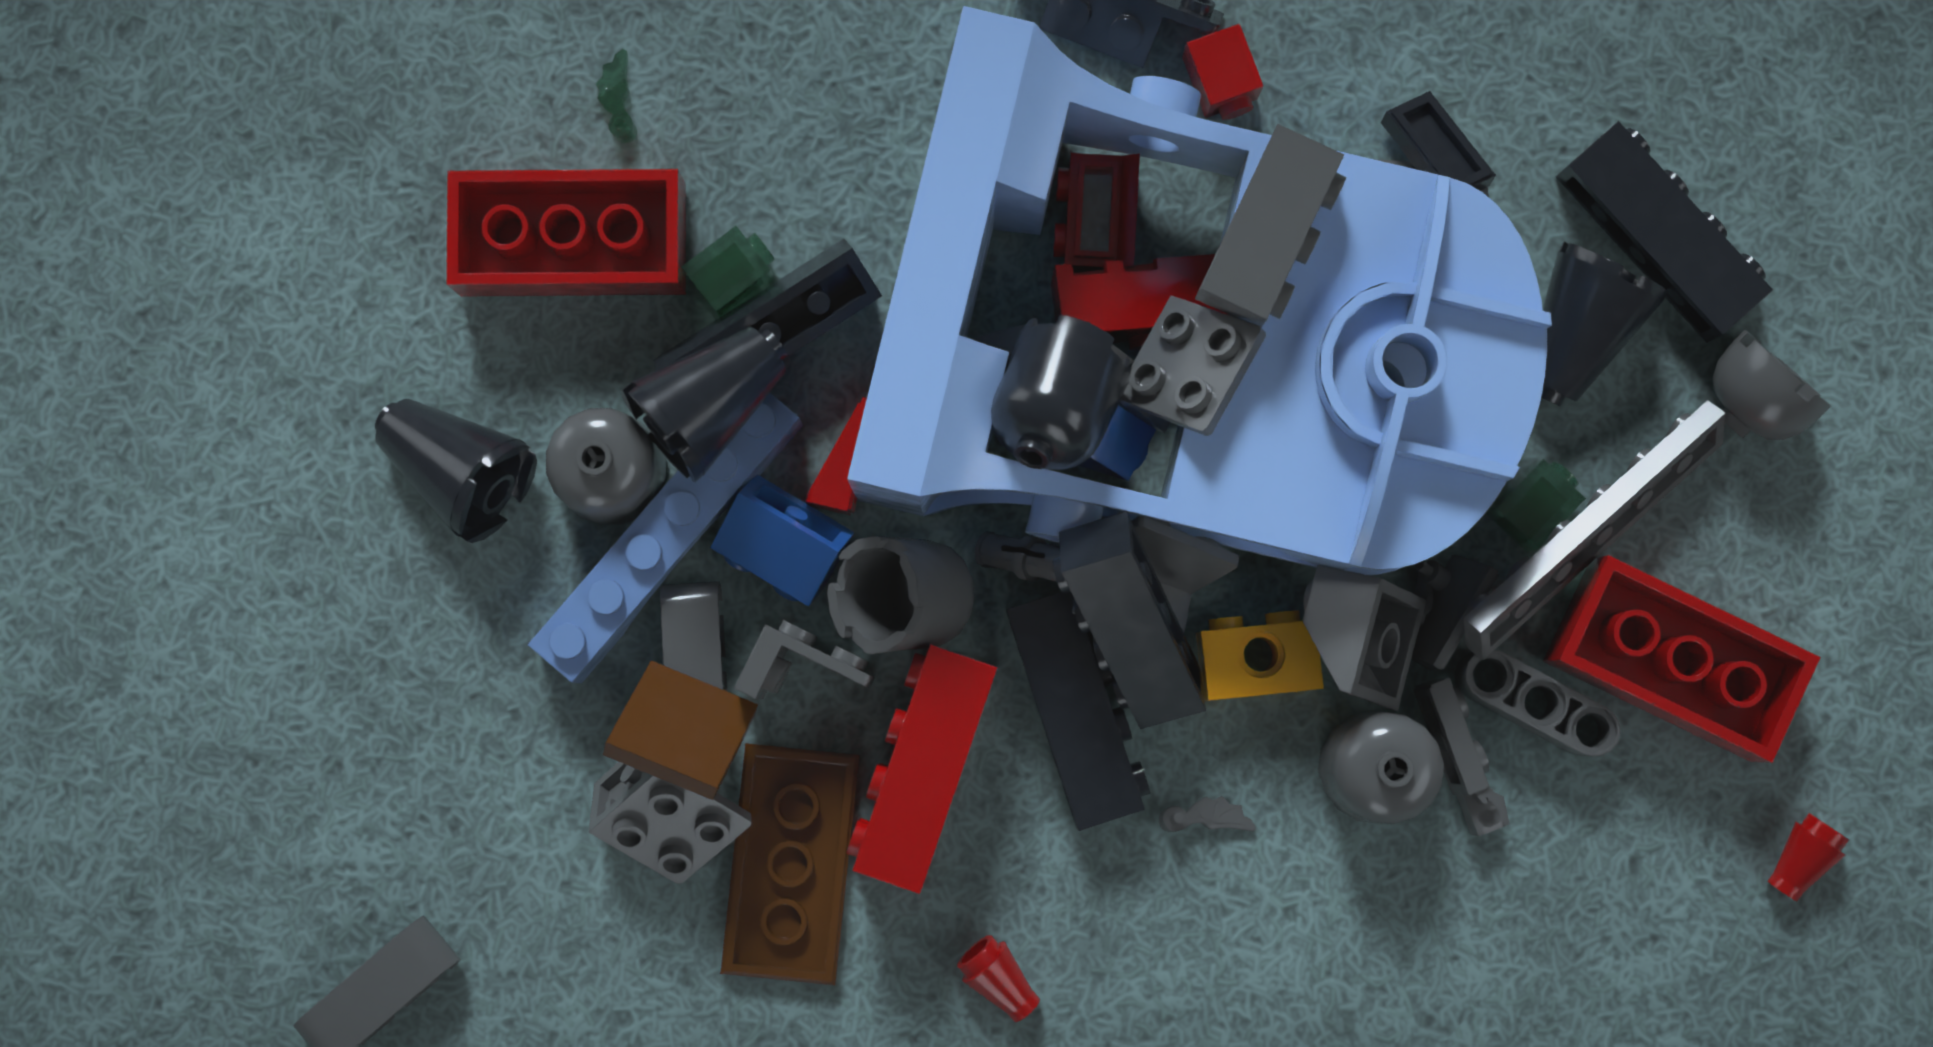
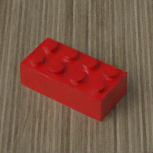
(566, 232)
(1682, 659)
(924, 768)

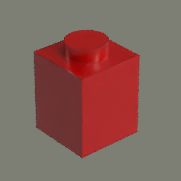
(1223, 72)

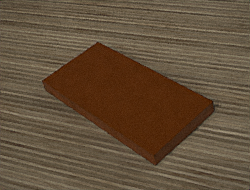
(790, 864)

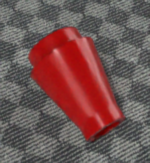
(1807, 856)
(997, 977)

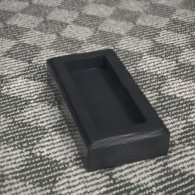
(1436, 142)

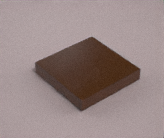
(680, 730)

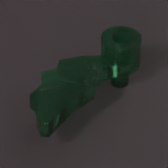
(612, 95)

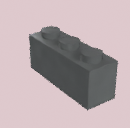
(1272, 228)

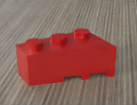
(1126, 298)

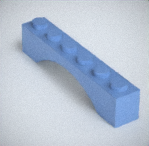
(655, 543)

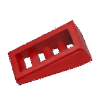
(831, 488)

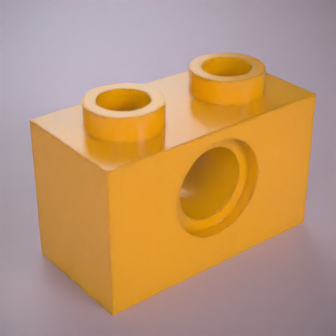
(1293, 664)

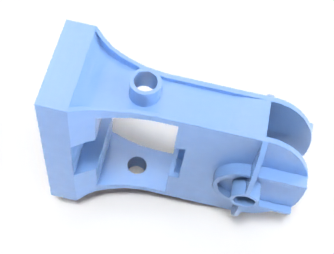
(1317, 443)

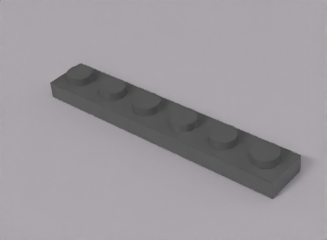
(1607, 517)

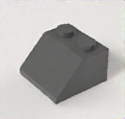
(1363, 632)

